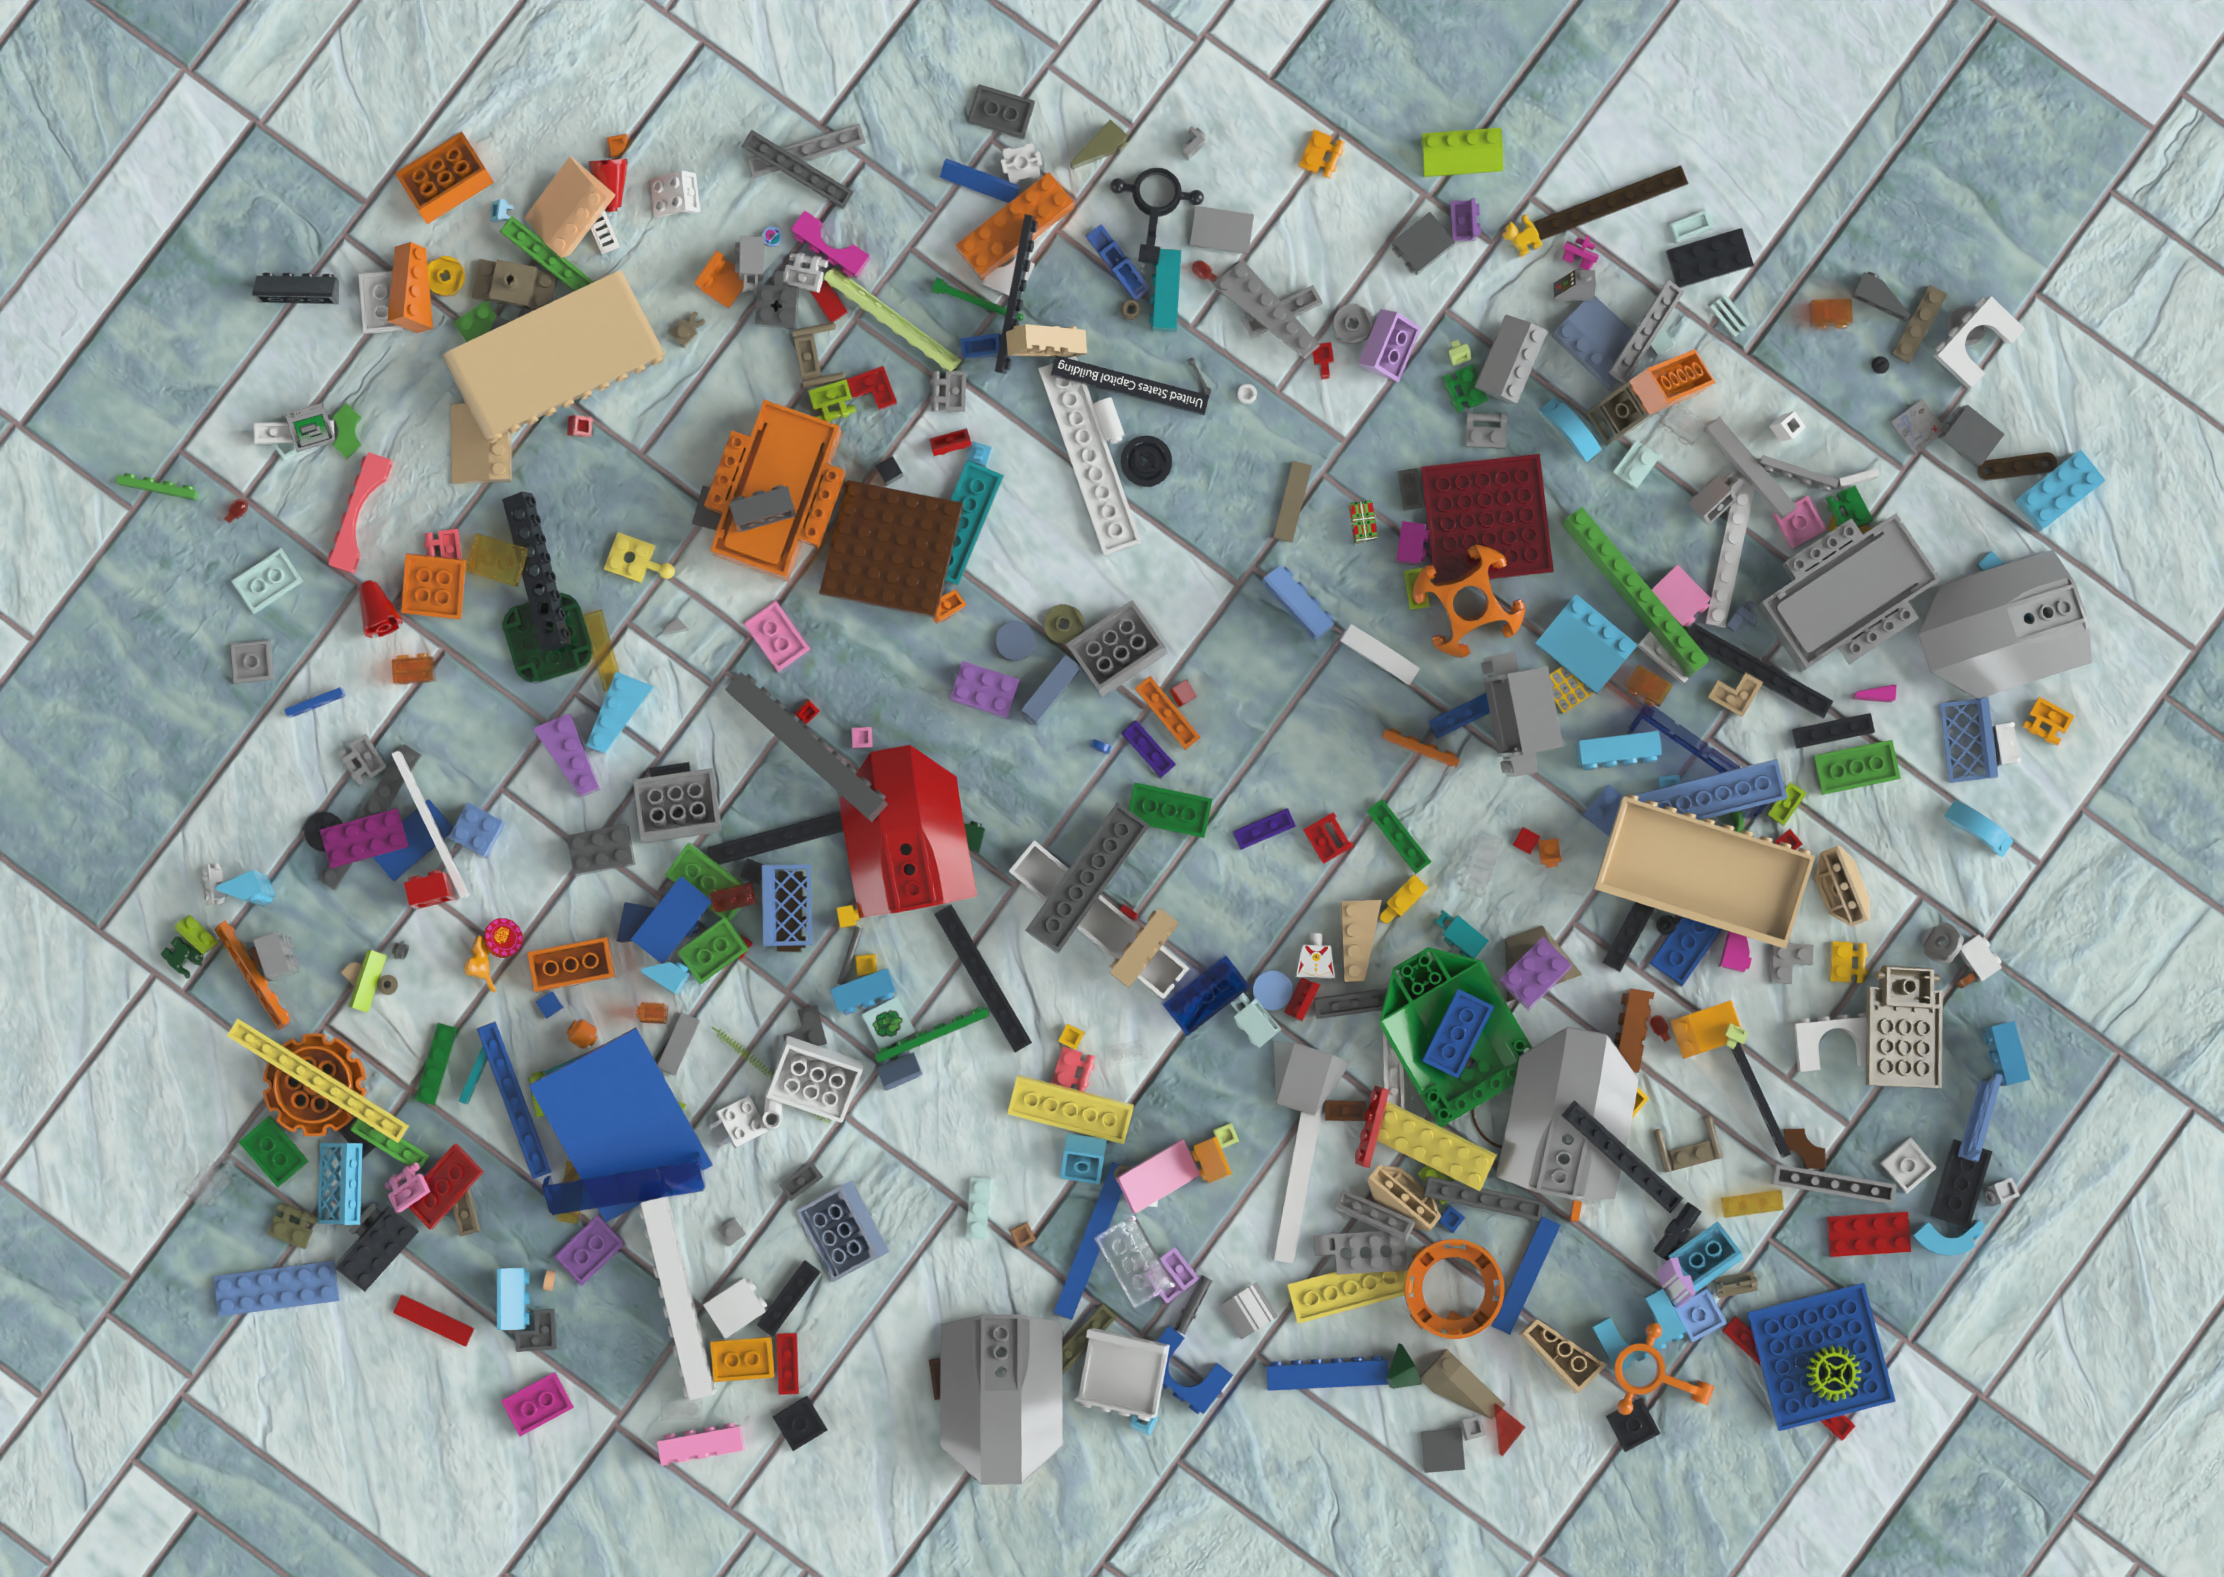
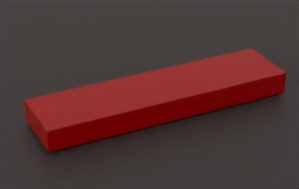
(434, 1320)

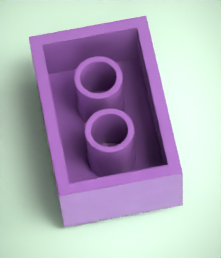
(985, 690)
(1535, 973)

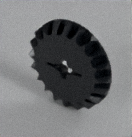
(1147, 447)

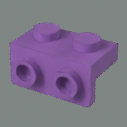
(1463, 220)

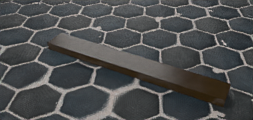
(1611, 203)

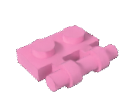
(410, 1191)

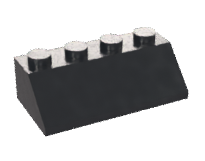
(296, 289)

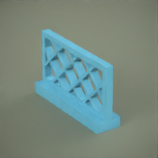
(348, 1184)

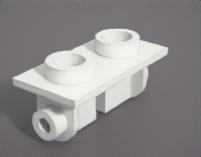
(211, 876)

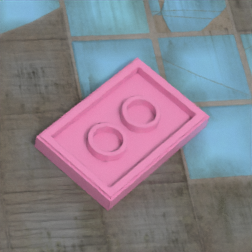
(776, 636)

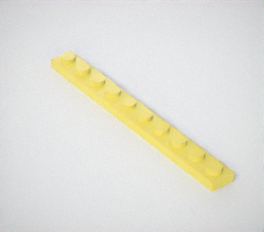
(318, 1080)

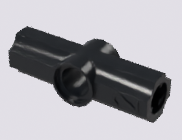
(1677, 1231)

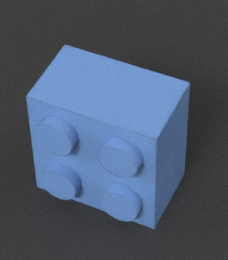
(477, 830)

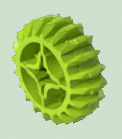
(1847, 1361)

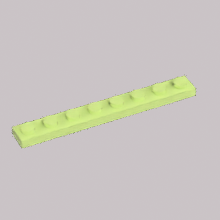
(891, 318)

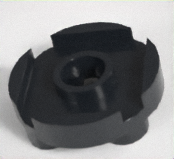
(314, 825)

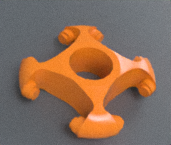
(1447, 590)

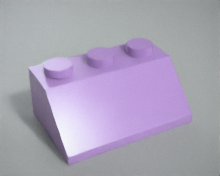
(1389, 345)

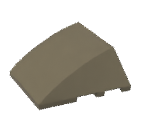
(1521, 943)

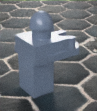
(1740, 614)

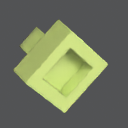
(1459, 353)
(1735, 1035)

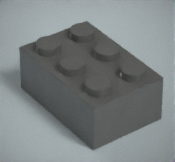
(762, 508)
(601, 850)

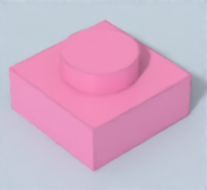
(862, 737)

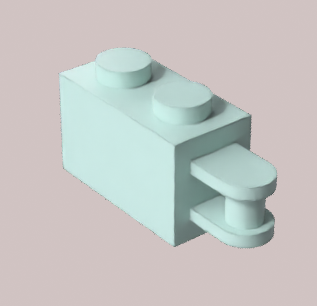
(1254, 1020)

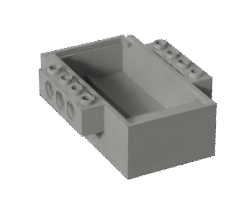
(1520, 713)

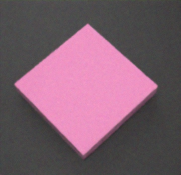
(1801, 523)

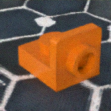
(1549, 852)

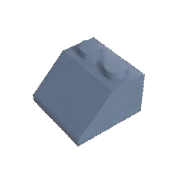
(899, 1071)

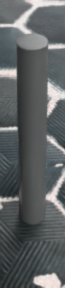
(850, 955)

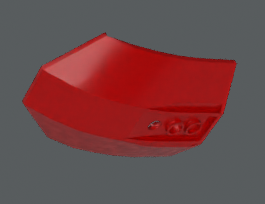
(920, 812)

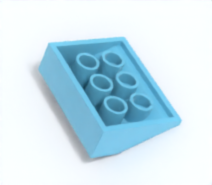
(1586, 644)

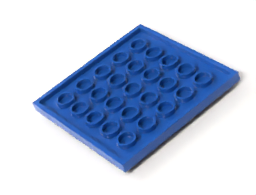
(1795, 1330)

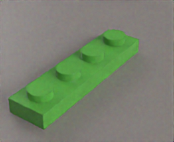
(149, 484)
(402, 1151)

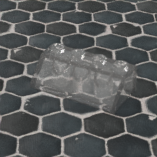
(1134, 1261)

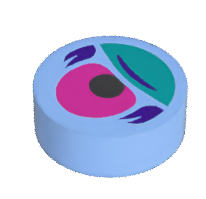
(772, 236)

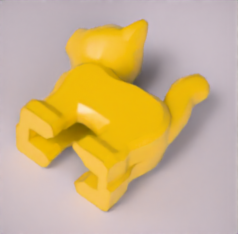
(1527, 237)

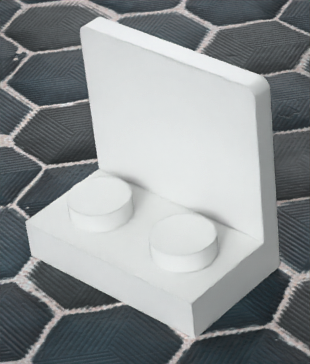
(675, 194)

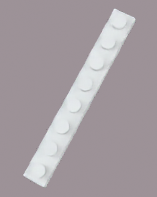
(1730, 555)

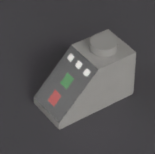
(1576, 286)

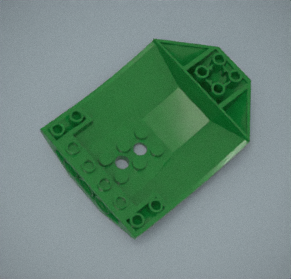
(1412, 1012)

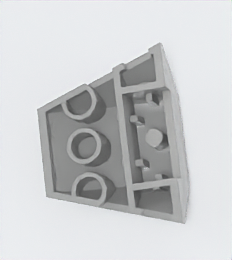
(1305, 1076)

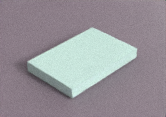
(267, 581)

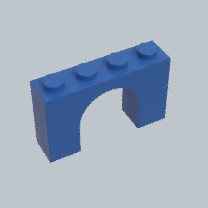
(1202, 1394)

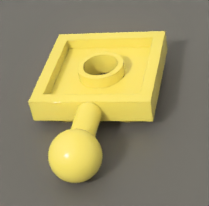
(637, 569)

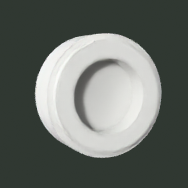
(1247, 394)

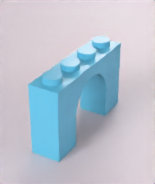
(1663, 1314)

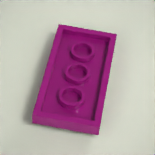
(364, 838)

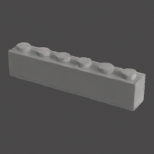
(1833, 1184)

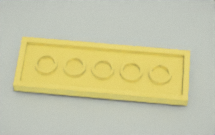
(1070, 1109)
(1435, 1146)
(1338, 1293)

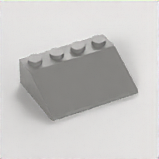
(1117, 648)
(677, 805)

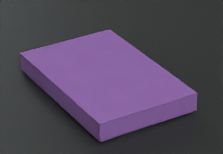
(589, 1250)

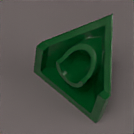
(1402, 1370)

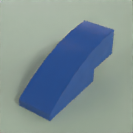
(981, 346)

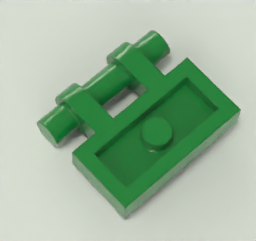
(1466, 380)
(1853, 506)

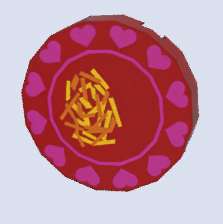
(503, 937)

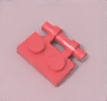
(448, 541)
(1067, 1067)

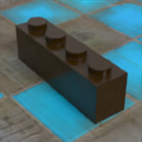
(791, 905)

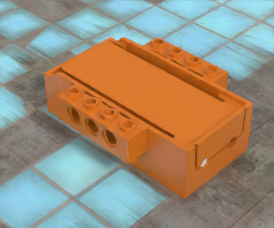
(784, 451)

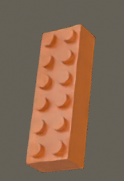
(1000, 235)
(1671, 382)

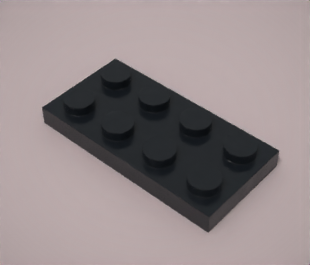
(1709, 258)
(1960, 1187)
(376, 1248)

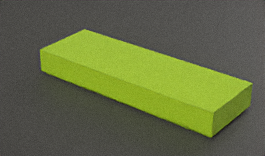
(367, 980)

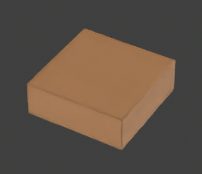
(1022, 1235)

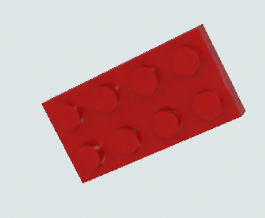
(447, 1184)
(1868, 1234)

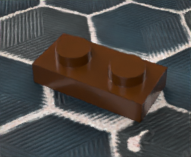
(1345, 1110)

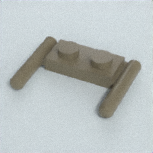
(808, 356)
(1691, 1154)

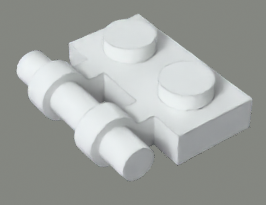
(804, 278)

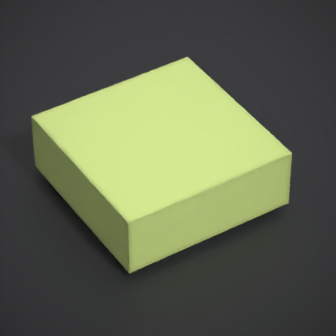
(1226, 1135)

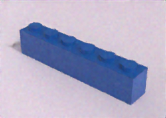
(1327, 1374)

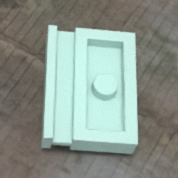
(1636, 464)

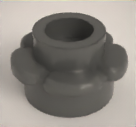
(400, 950)

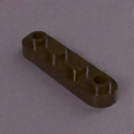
(2017, 466)

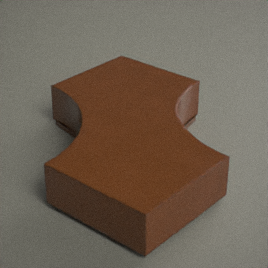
(1812, 1156)

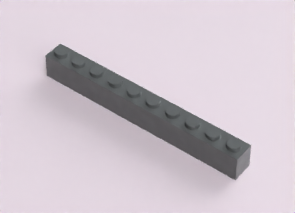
(805, 746)

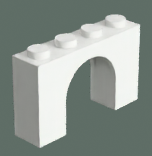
(1953, 352)
(1808, 1035)

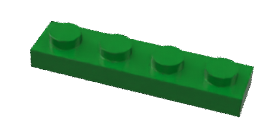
(1398, 836)
(436, 1064)

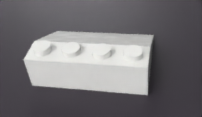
(815, 1079)

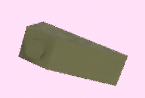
(1103, 144)

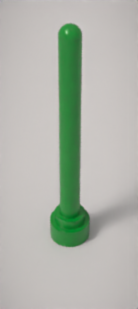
(942, 287)

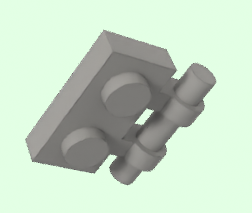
(955, 391)
(367, 756)

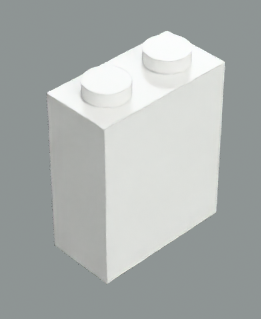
(736, 1307)

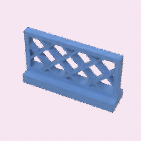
(1986, 738)
(769, 905)
(1979, 1118)

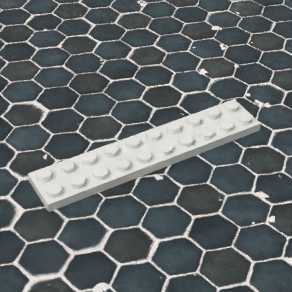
(1091, 462)

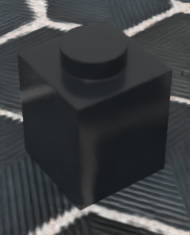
(889, 471)

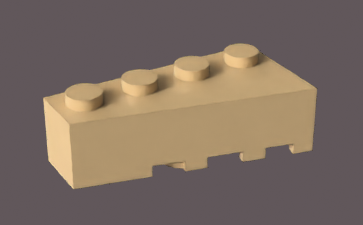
(1358, 933)
(1144, 947)
(1562, 1356)

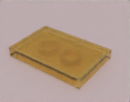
(496, 560)

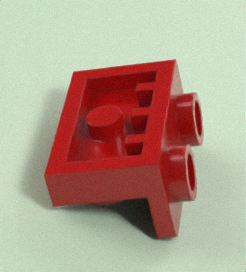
(1301, 999)

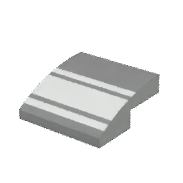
(1248, 1310)

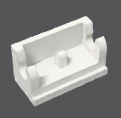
(2006, 744)

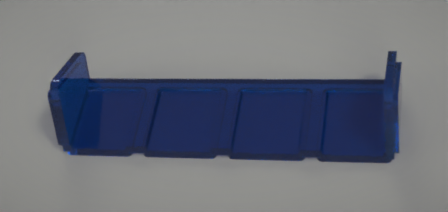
(1688, 741)
(624, 1187)

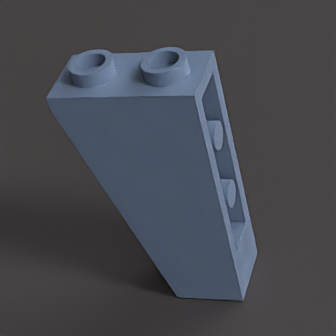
(1050, 691)

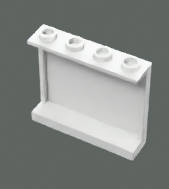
(1123, 1374)

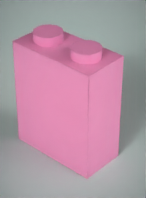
(1681, 596)

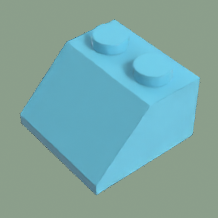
(668, 975)
(1083, 1158)

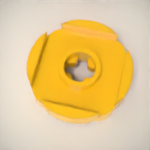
(450, 286)

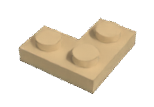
(1736, 699)

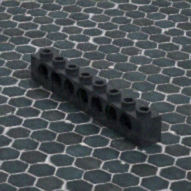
(539, 601)

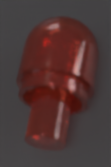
(1203, 271)
(236, 510)
(1660, 1027)

